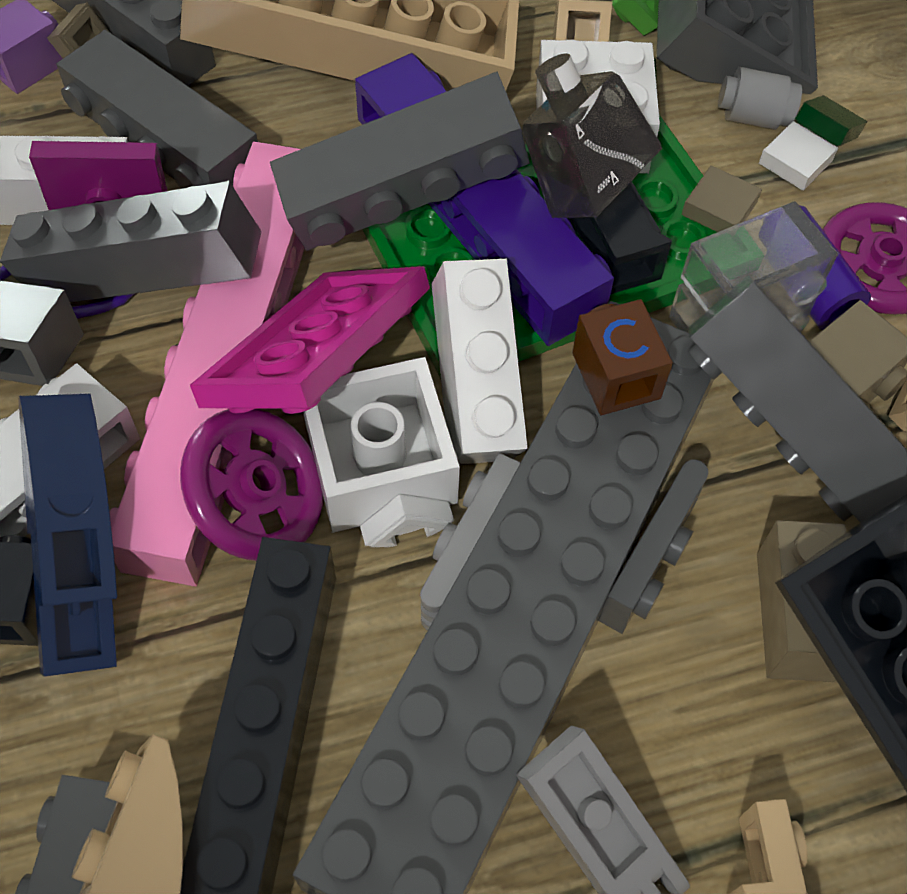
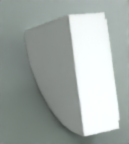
(404, 516)

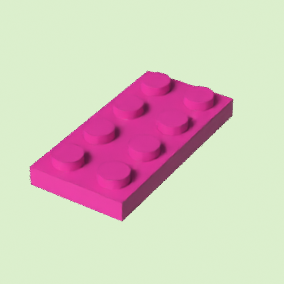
(311, 341)

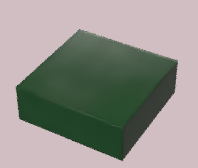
(830, 120)

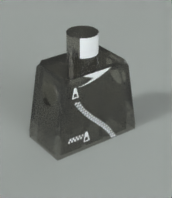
(585, 138)

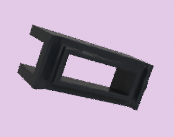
(626, 240)

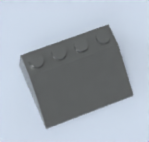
(720, 35)

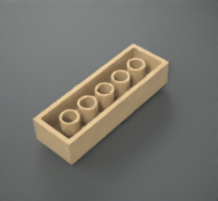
(357, 36)

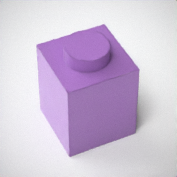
(24, 45)

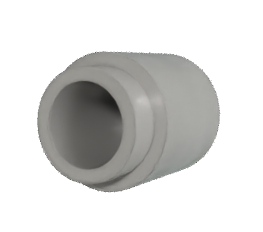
(760, 98)

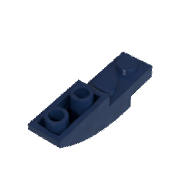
(68, 533)

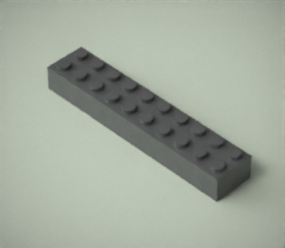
(503, 645)

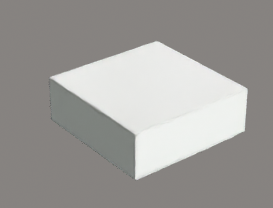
(798, 155)

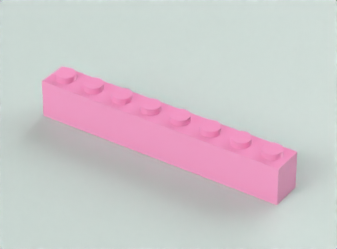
(152, 525)

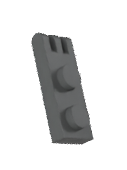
(662, 541)

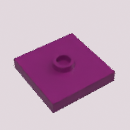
(95, 171)

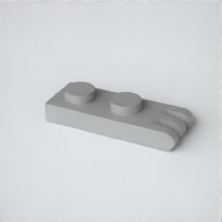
(458, 541)
(598, 819)

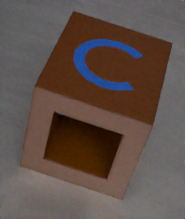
(621, 356)

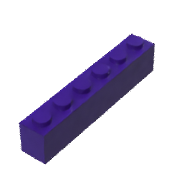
(503, 218)

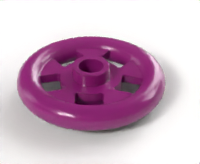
(856, 223)
(204, 483)

